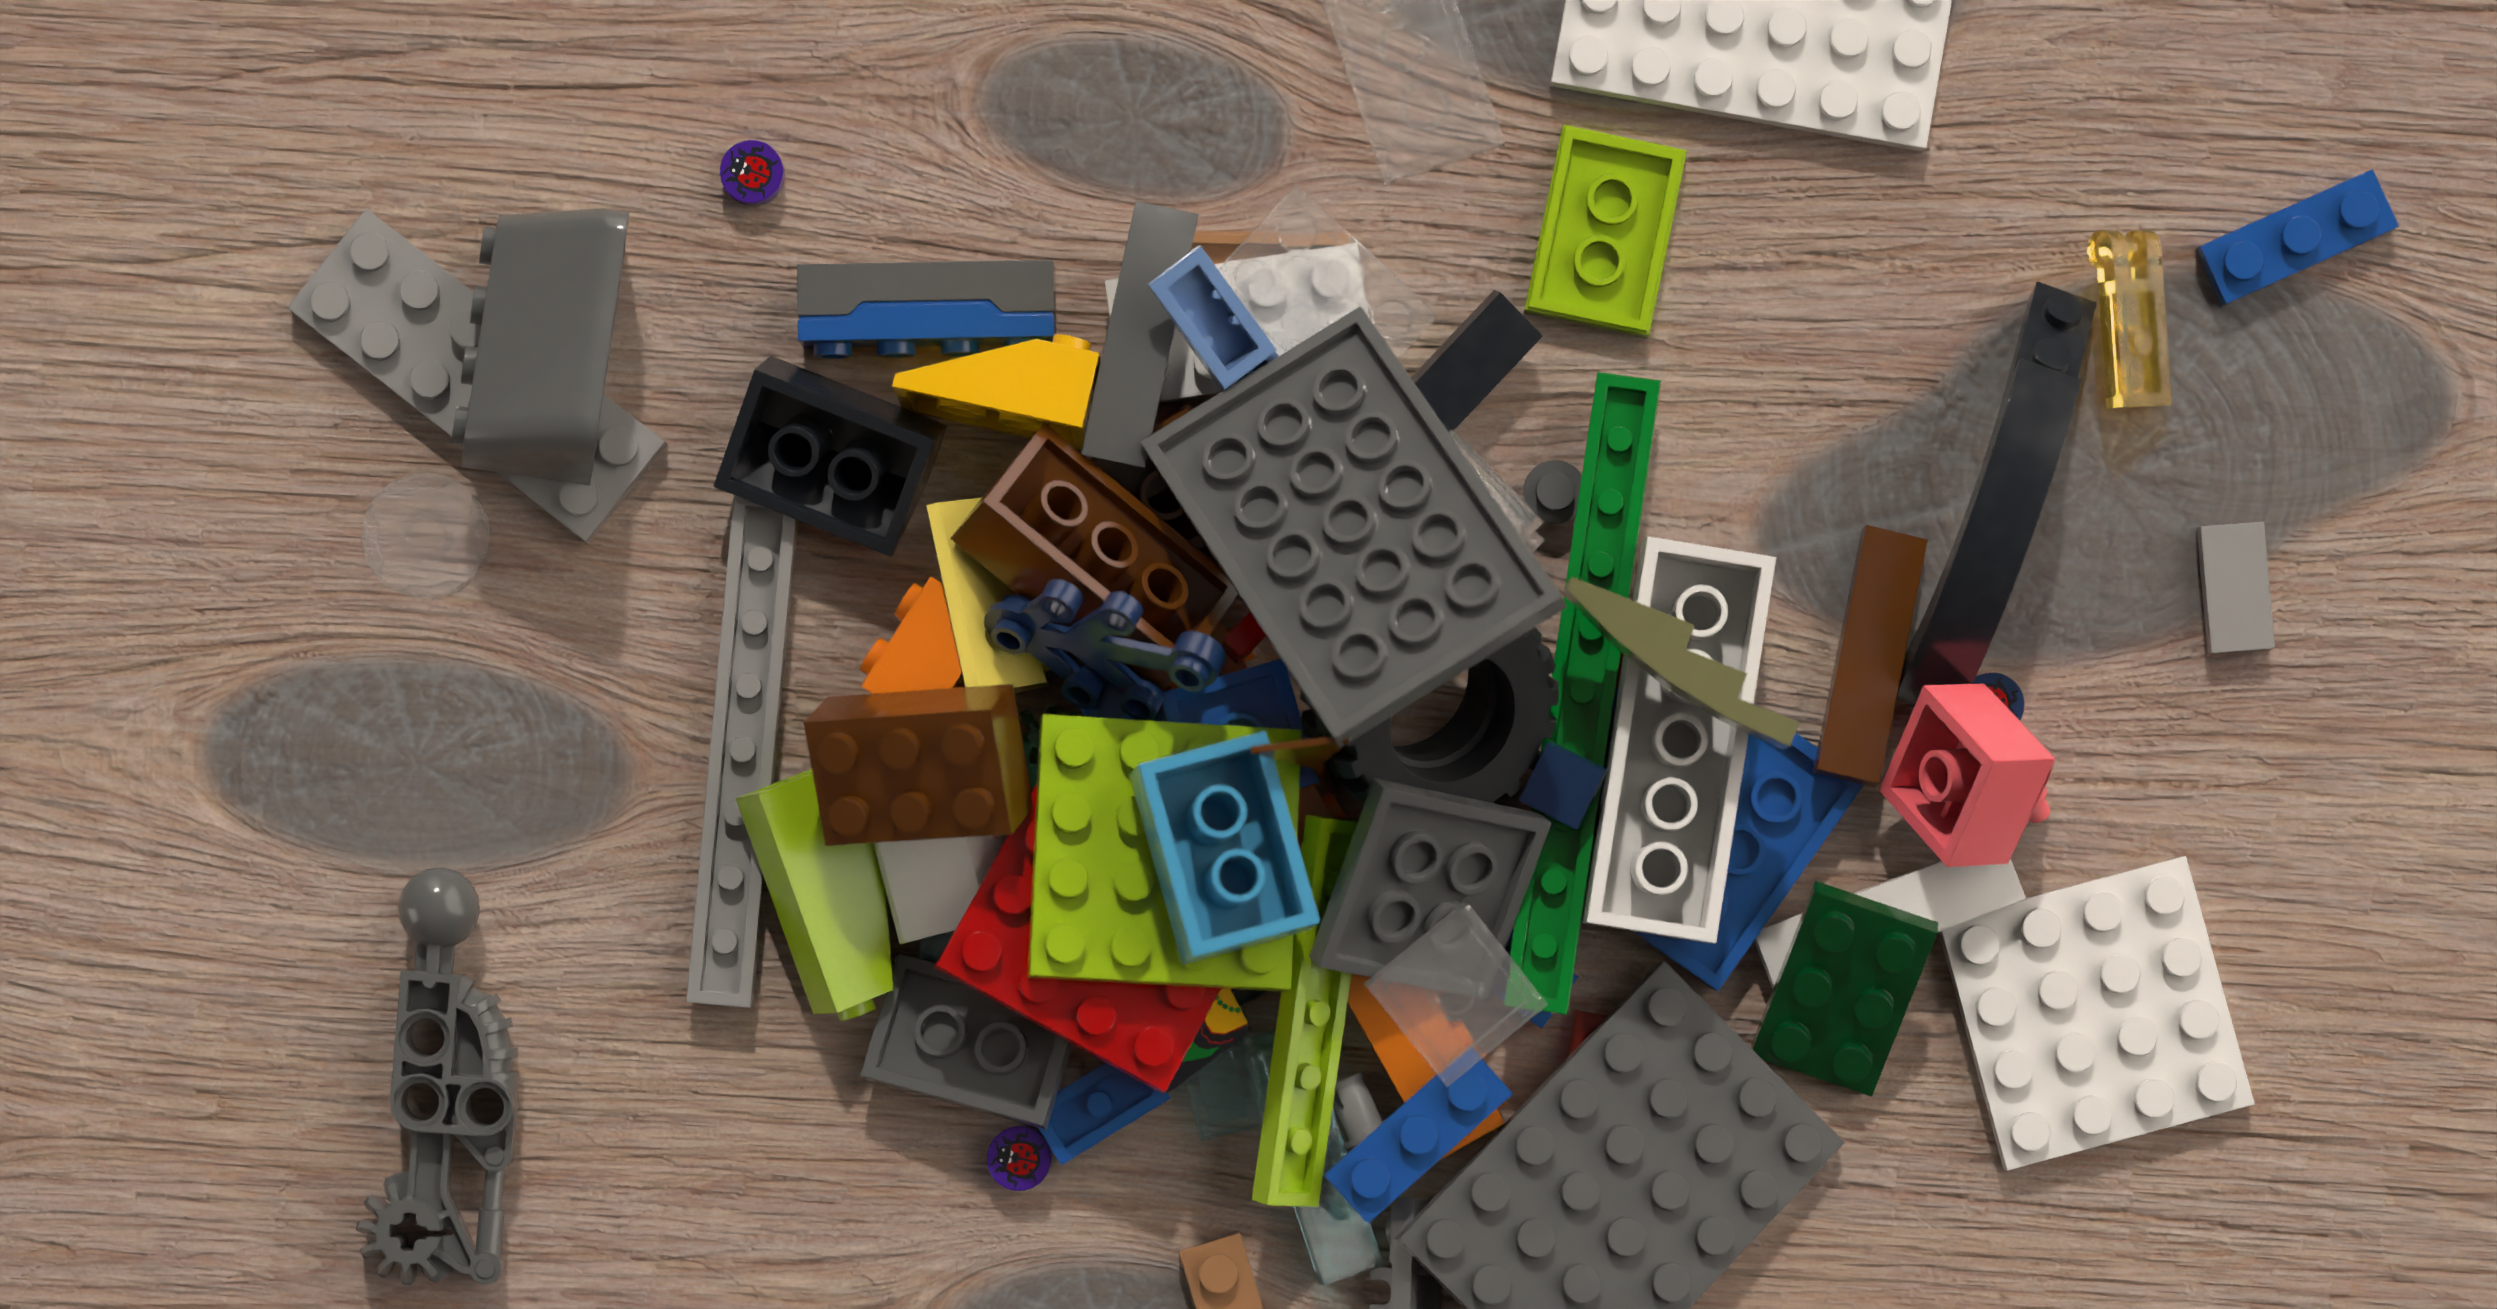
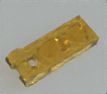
(2132, 318)

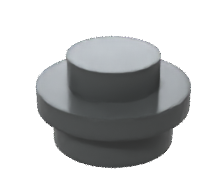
(1553, 491)

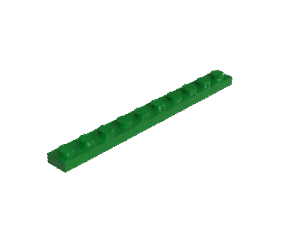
(1587, 671)

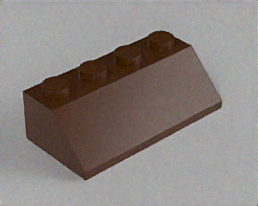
(1074, 523)

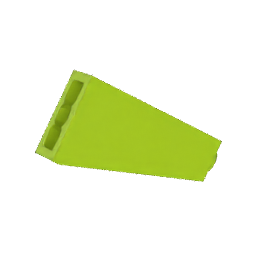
(824, 898)

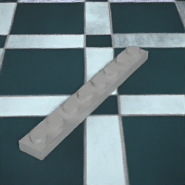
(741, 752)

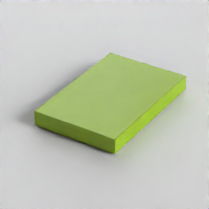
(1605, 231)

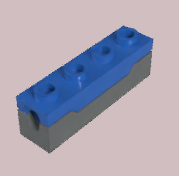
(924, 305)

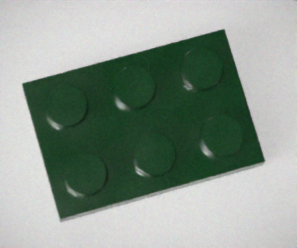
(1844, 988)

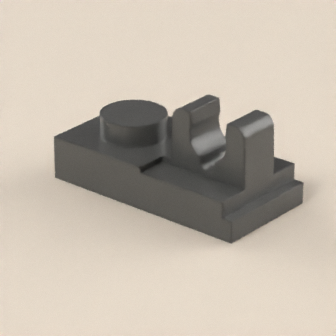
(1409, 1282)

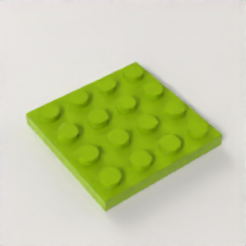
(1093, 871)

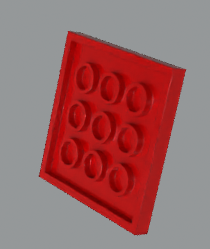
(1123, 1024)

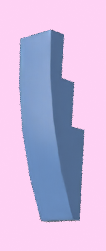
(1212, 319)

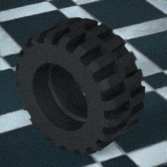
(1480, 747)

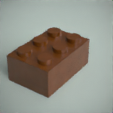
(918, 765)

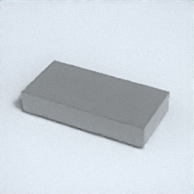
(2235, 588)

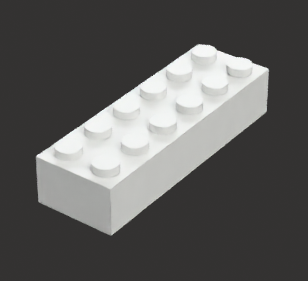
(1670, 763)

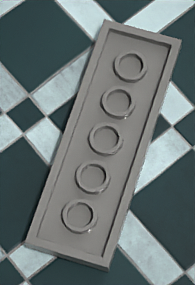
(411, 330)

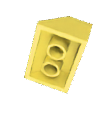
(969, 595)

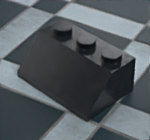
(829, 455)

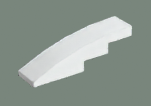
(1931, 892)

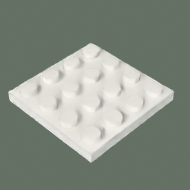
(2096, 1014)

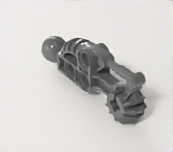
(438, 913)

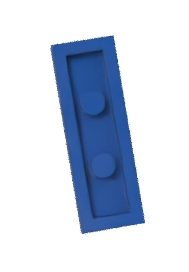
(2297, 237)
(1415, 1138)

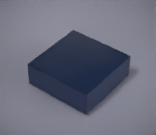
(1563, 785)

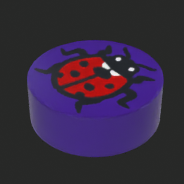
(752, 173)
(1019, 1158)

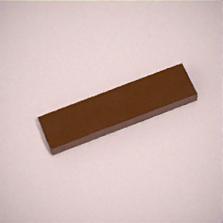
(1870, 656)

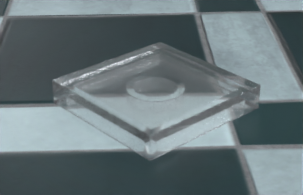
(1455, 994)

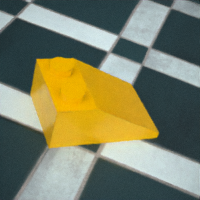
(1010, 388)

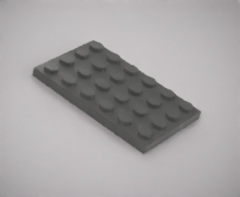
(1352, 526)
(1626, 1168)

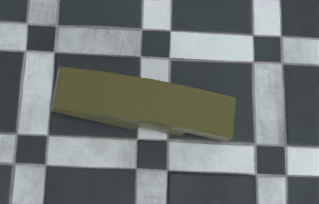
(1659, 647)

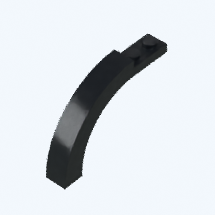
(2005, 496)

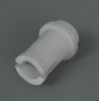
(1355, 1109)

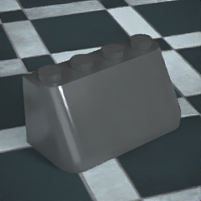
(542, 343)

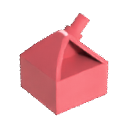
(1968, 775)

